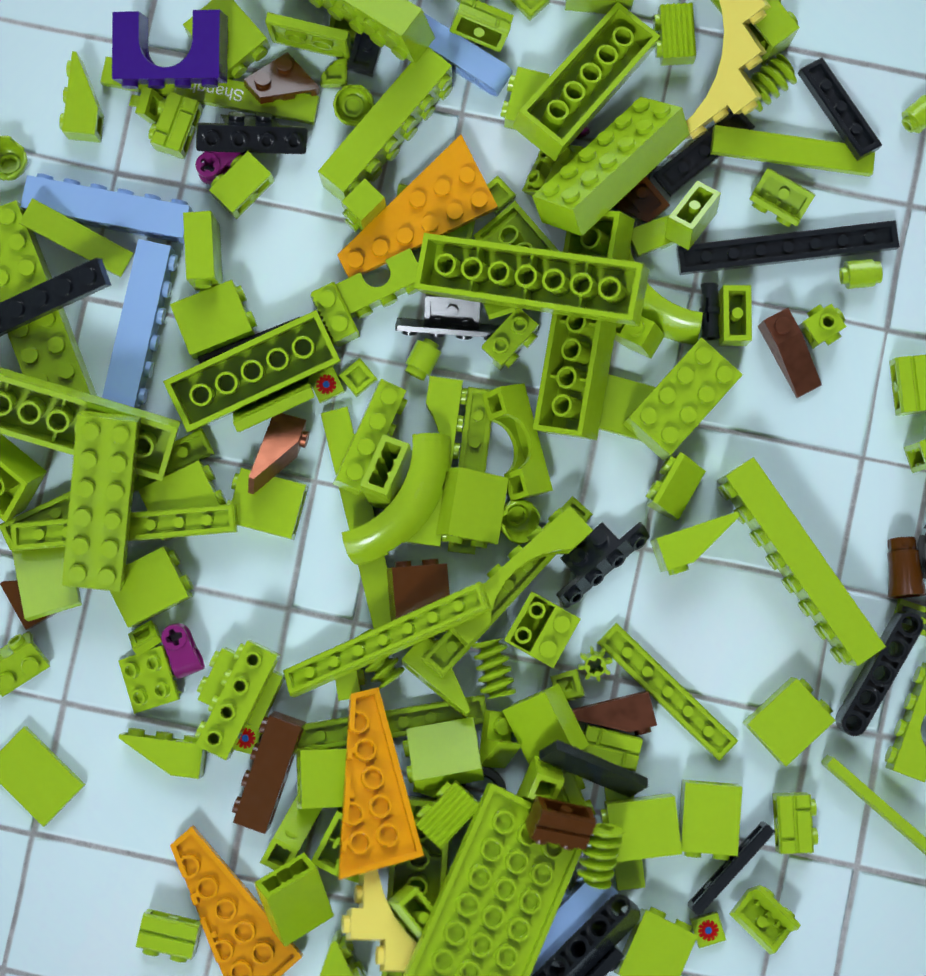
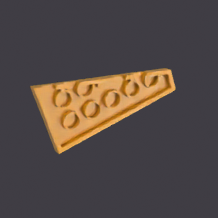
(435, 202)
(376, 807)
(230, 913)

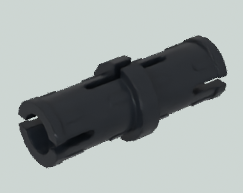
(710, 311)

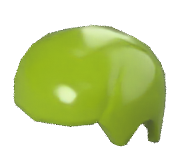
(352, 104)
(12, 159)
(519, 520)

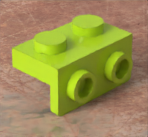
(781, 197)
(510, 337)
(20, 662)
(764, 918)

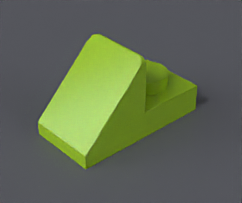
(496, 742)

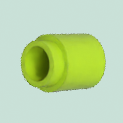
(915, 116)
(861, 273)
(422, 359)

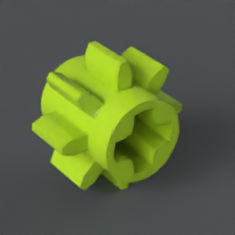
(596, 671)

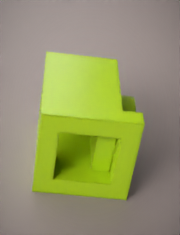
(350, 684)

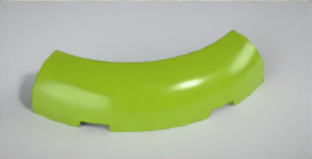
(674, 321)
(410, 506)

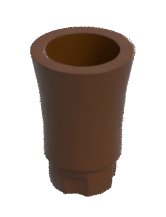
(904, 569)

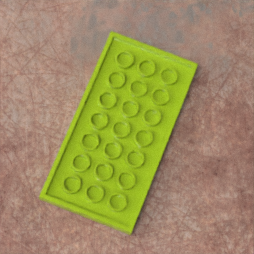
(494, 896)

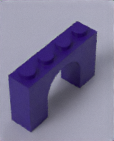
(203, 64)

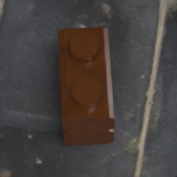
(560, 823)

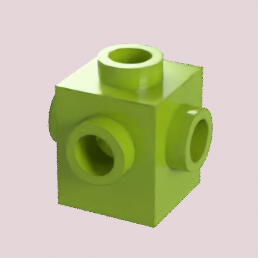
(823, 325)

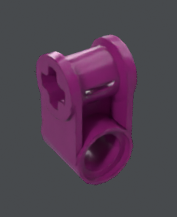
(219, 160)
(182, 655)

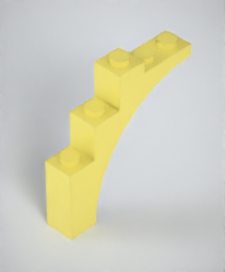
(740, 51)
(376, 922)

